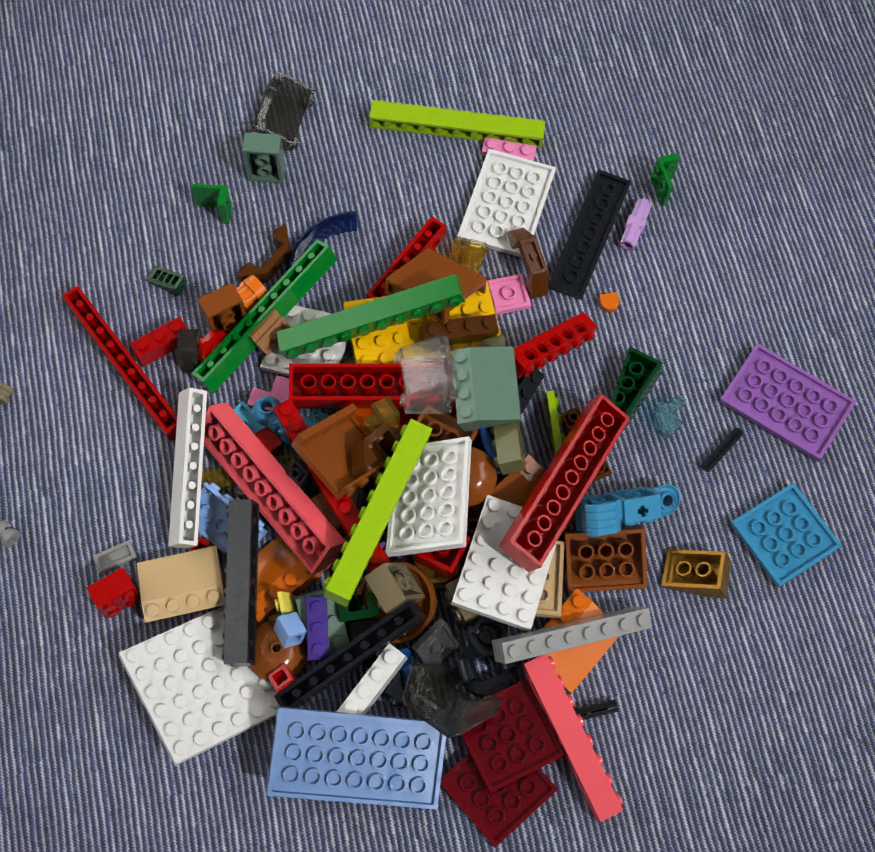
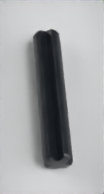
(722, 449)

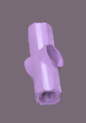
(635, 224)

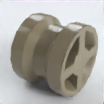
(5, 392)

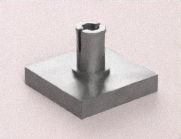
(436, 644)

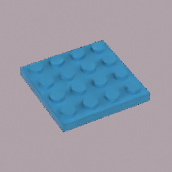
(786, 535)

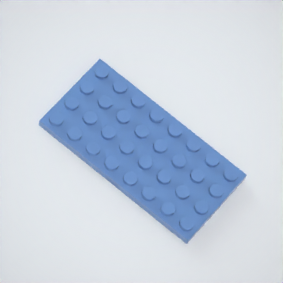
(355, 758)

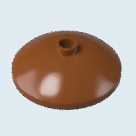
(482, 477)
(267, 660)

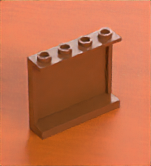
(430, 267)
(328, 452)

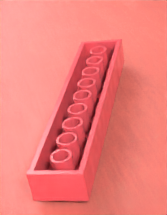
(266, 482)

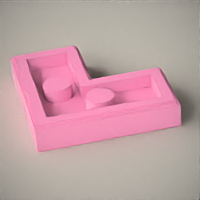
(279, 391)

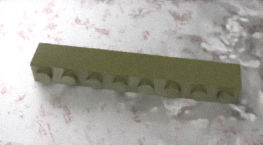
(507, 436)

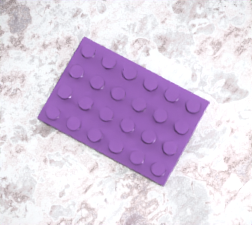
(788, 402)

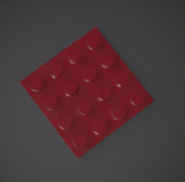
(513, 740)
(501, 811)

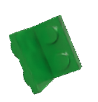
(662, 174)
(213, 196)

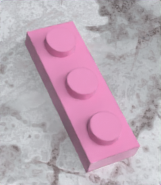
(513, 148)

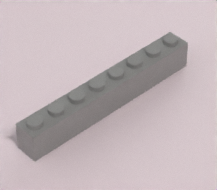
(571, 634)

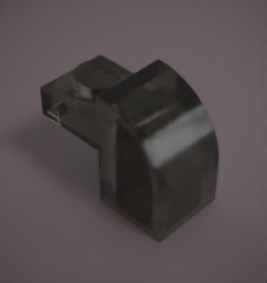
(188, 349)

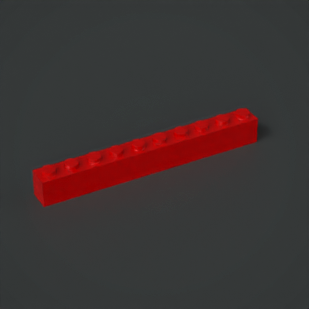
(122, 362)
(344, 508)

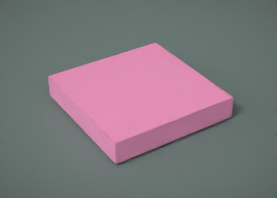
(509, 294)

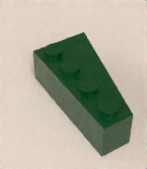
(635, 381)

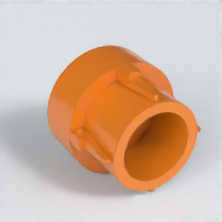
(251, 292)

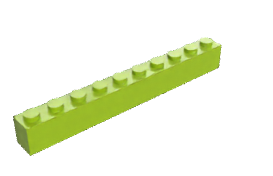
(455, 123)
(377, 513)

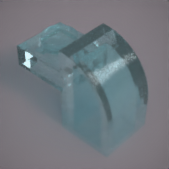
(665, 419)

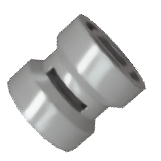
(8, 535)

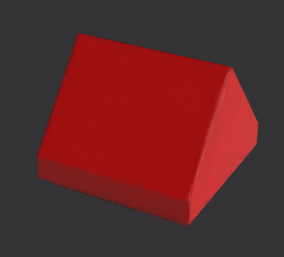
(281, 677)

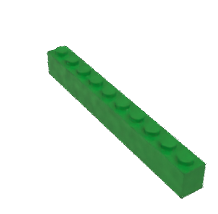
(281, 297)
(371, 316)

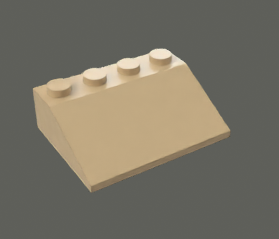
(181, 584)

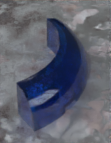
(321, 230)

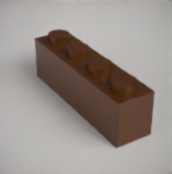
(462, 329)

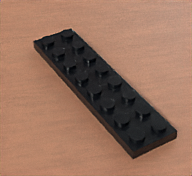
(589, 234)

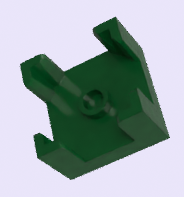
(358, 611)

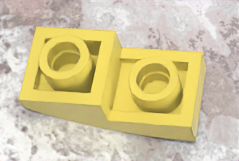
(285, 603)

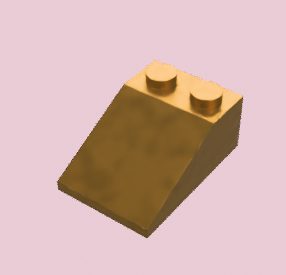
(697, 572)

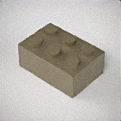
(393, 586)

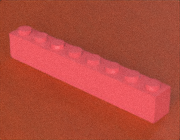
(575, 742)

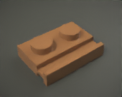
(265, 333)

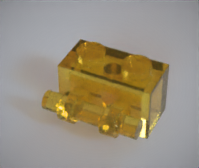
(473, 253)
(382, 412)

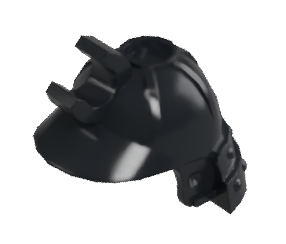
(483, 634)

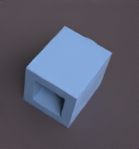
(289, 630)

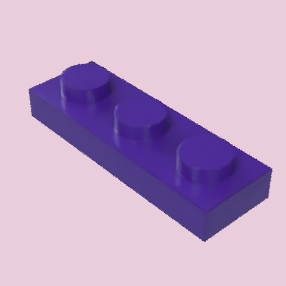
(317, 627)

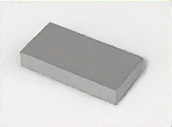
(115, 557)

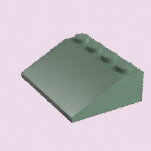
(486, 387)

